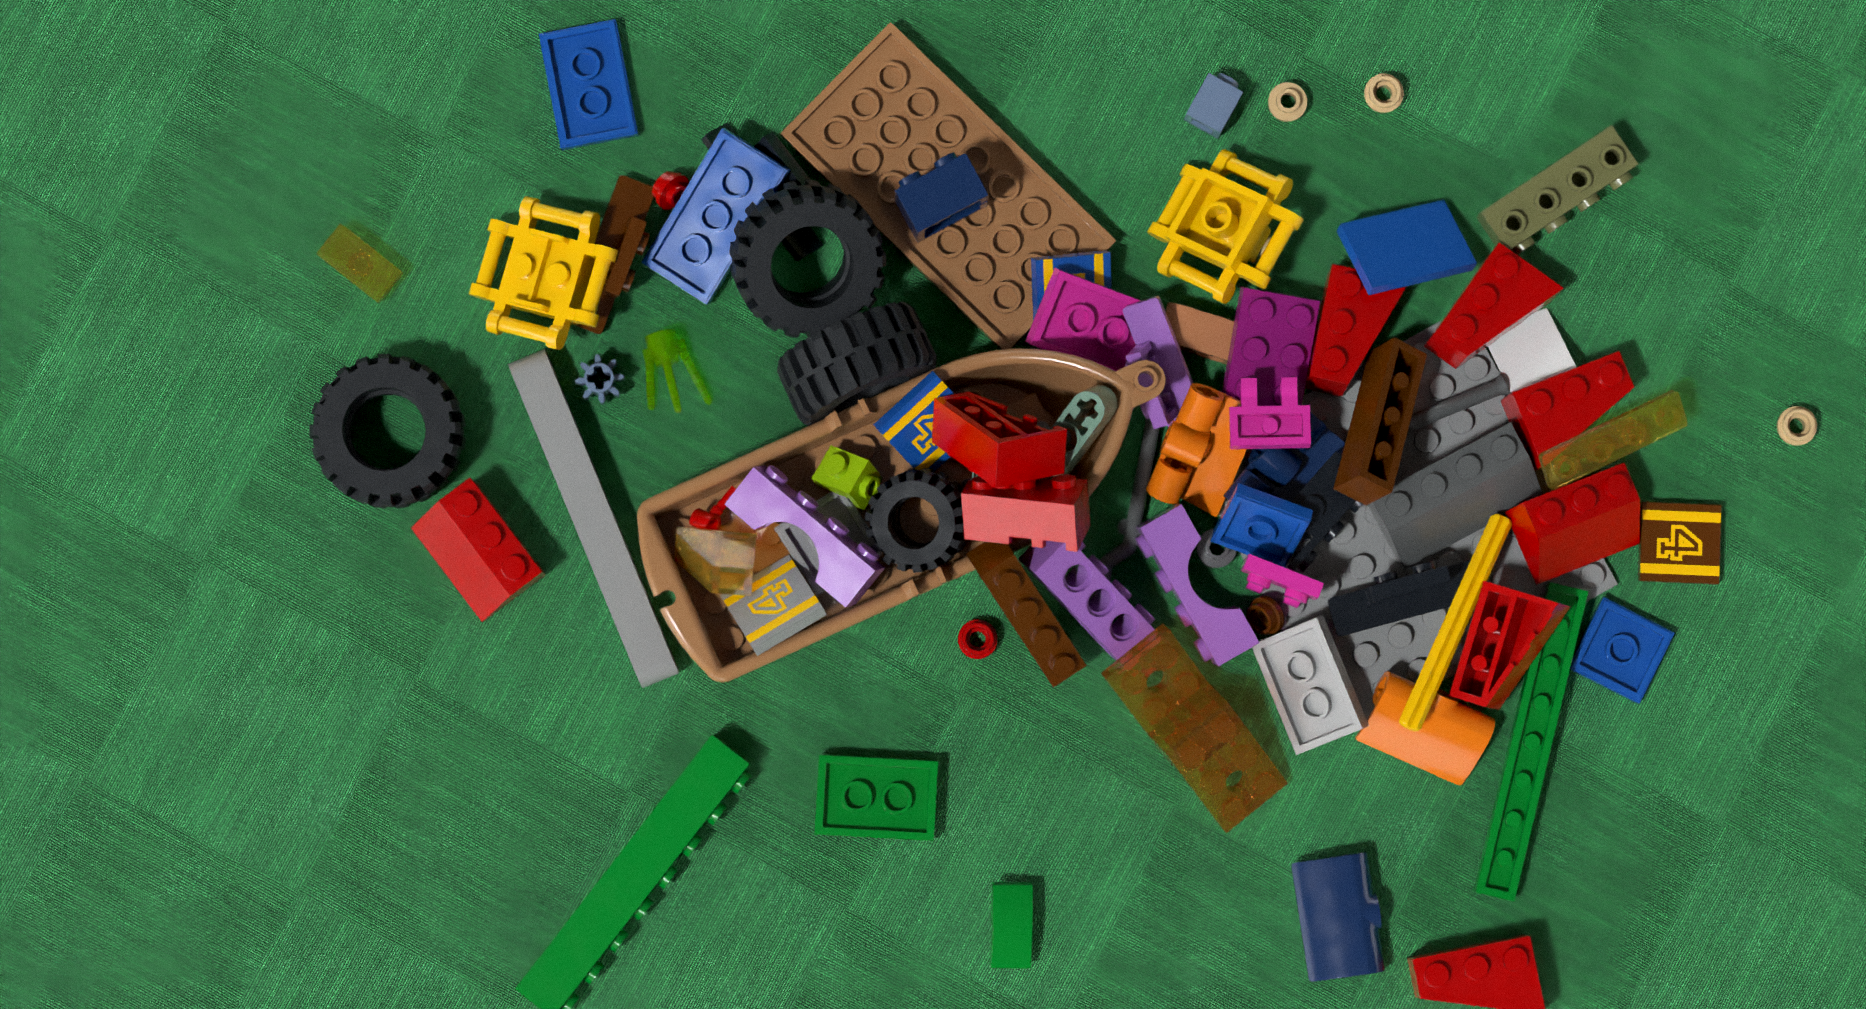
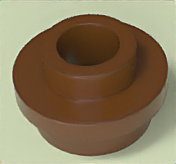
(1265, 615)

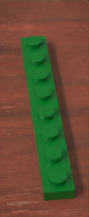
(1529, 751)

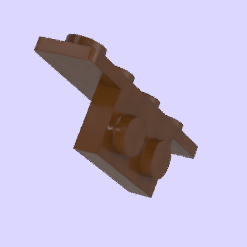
(624, 231)

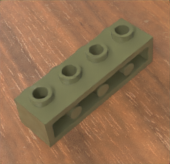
(1558, 190)

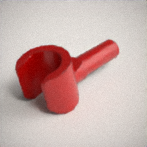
(710, 520)

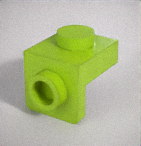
(848, 476)

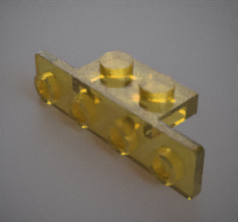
(1613, 439)

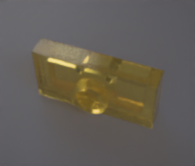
(359, 263)

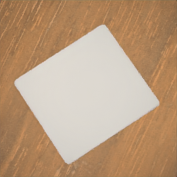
(1531, 352)

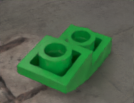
(1011, 925)

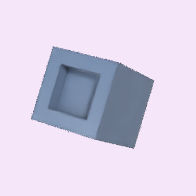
(1214, 104)

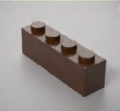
(1380, 421)
(1026, 611)

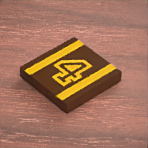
(1679, 543)

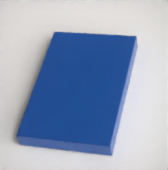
(588, 84)
(1406, 247)

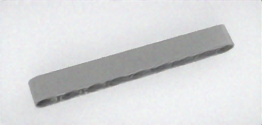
(593, 518)

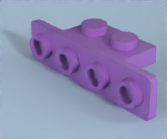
(1158, 343)

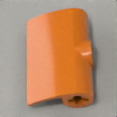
(1197, 452)
(1444, 746)

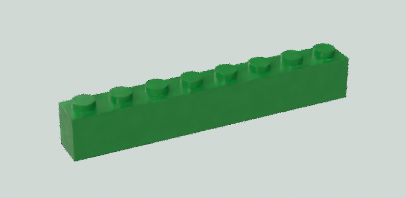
(634, 875)

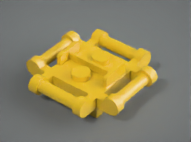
(1224, 225)
(544, 273)

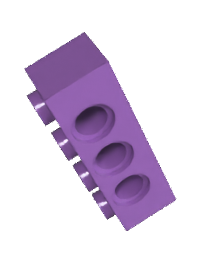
(1075, 588)

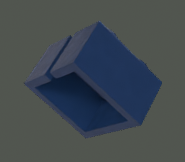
(940, 196)

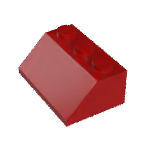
(1578, 523)
(477, 549)

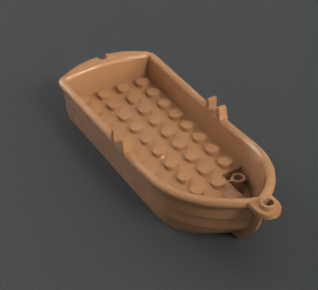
(1022, 379)

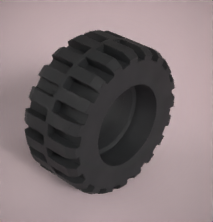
(771, 223)
(855, 360)
(350, 393)

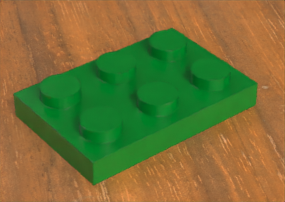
(876, 797)

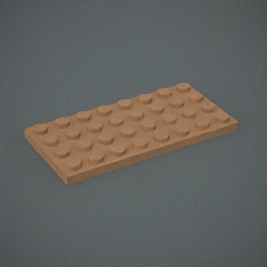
(898, 117)

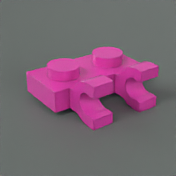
(1269, 426)
(1264, 573)

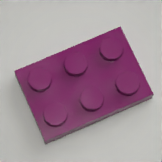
(1270, 342)

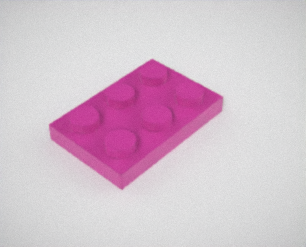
(1083, 320)

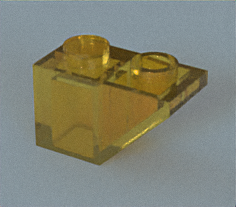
(718, 559)

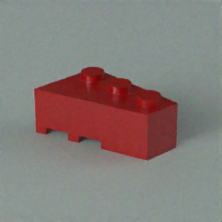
(1566, 403)
(1502, 643)

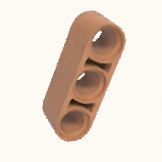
(1201, 332)

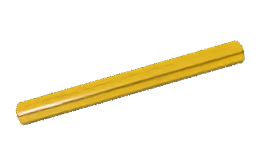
(1455, 623)

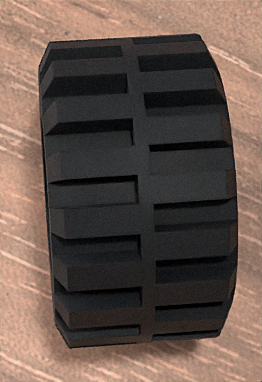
(886, 525)

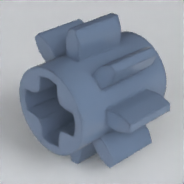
(591, 373)

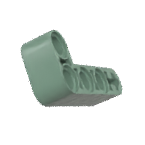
(1086, 428)

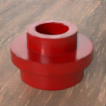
(669, 189)
(982, 627)

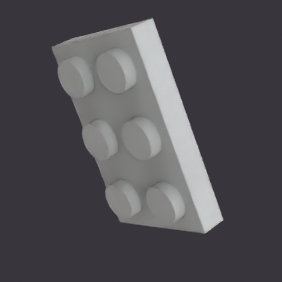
(1309, 685)

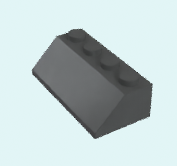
(1456, 496)

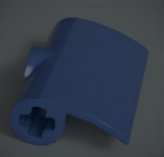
(1288, 470)
(1338, 917)

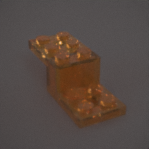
(1194, 728)

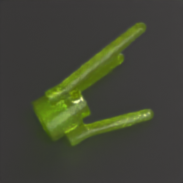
(664, 350)

